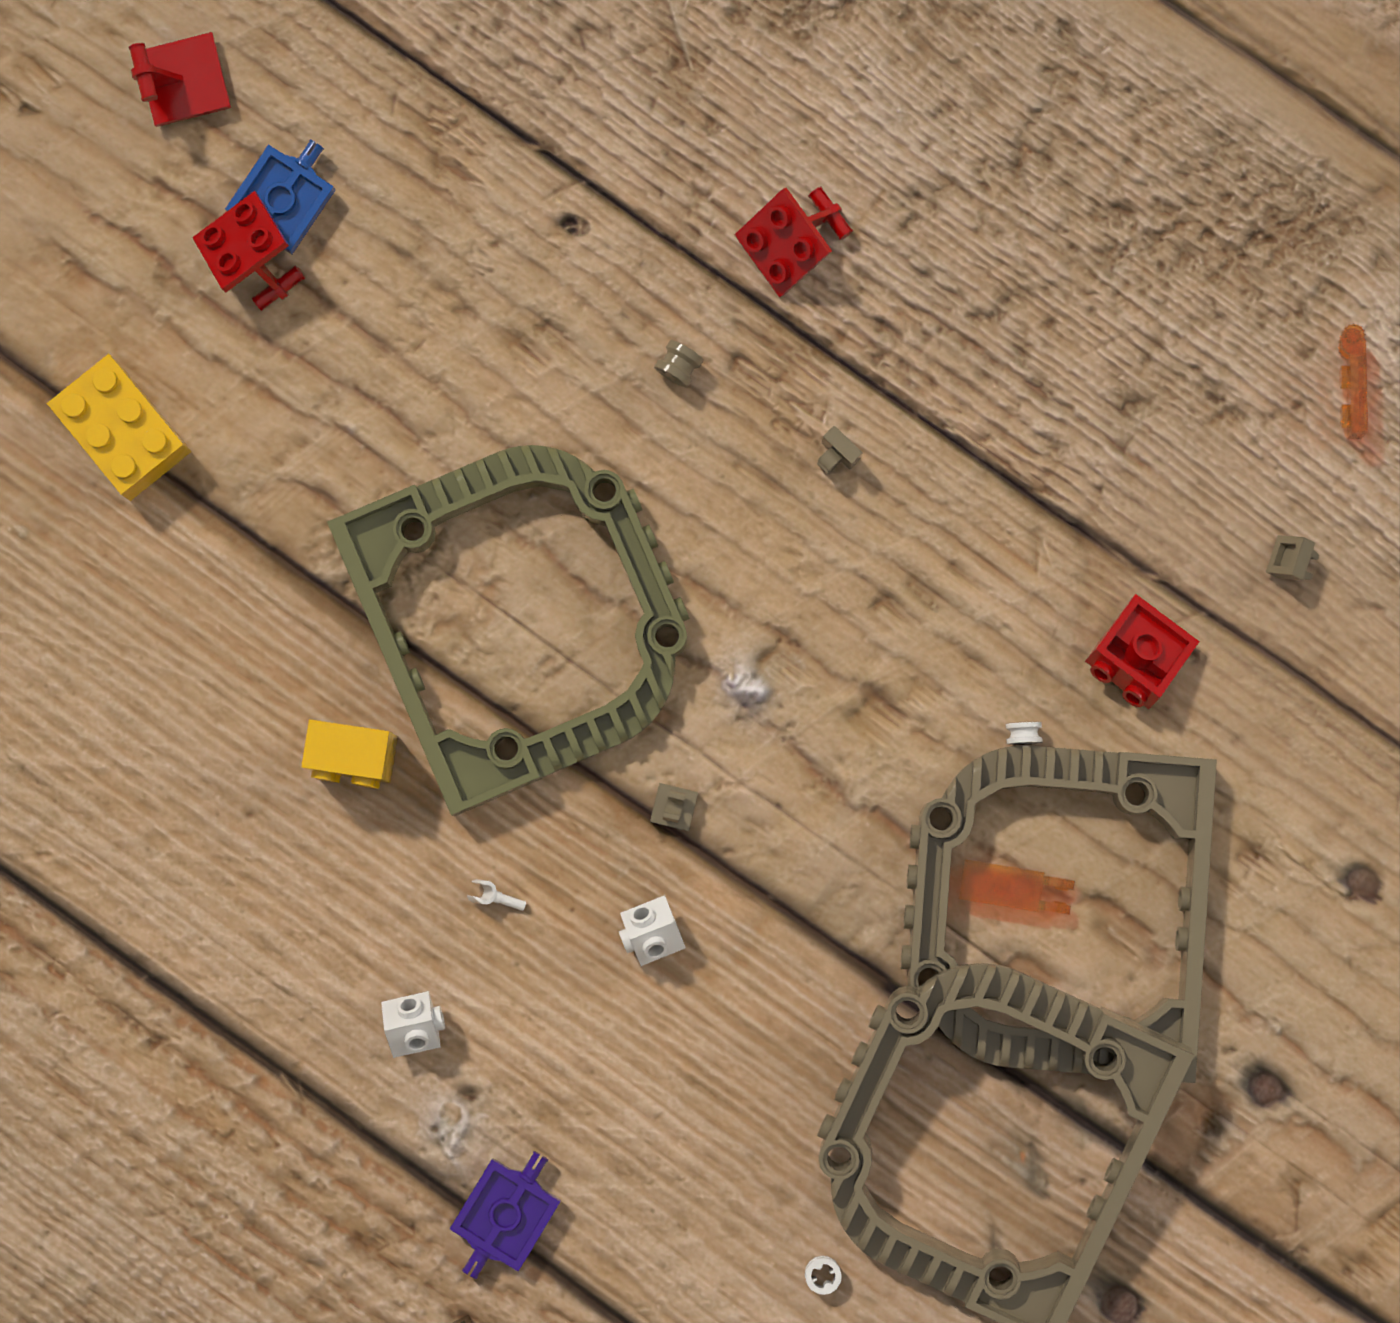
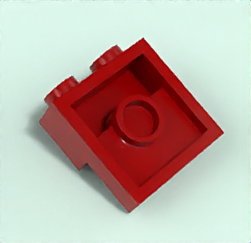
(1141, 653)

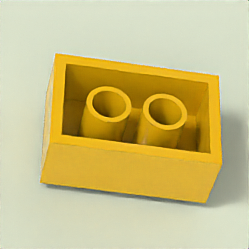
(119, 427)

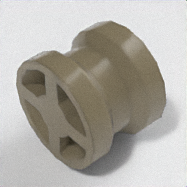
(678, 363)

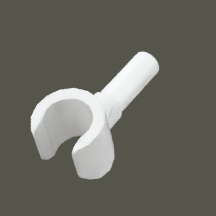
(492, 895)

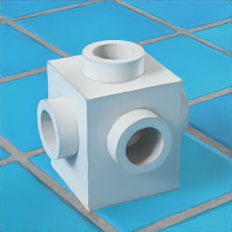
(651, 931)
(412, 1024)

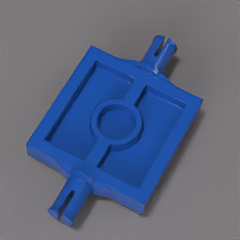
(288, 190)

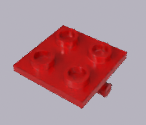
(180, 78)
(786, 240)
(242, 244)

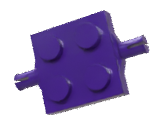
(505, 1214)

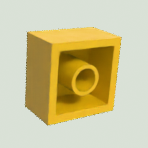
(349, 751)

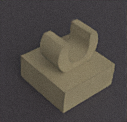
(839, 450)
(1292, 558)
(674, 807)

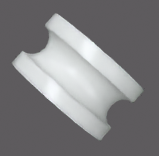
(1024, 733)
(828, 1286)

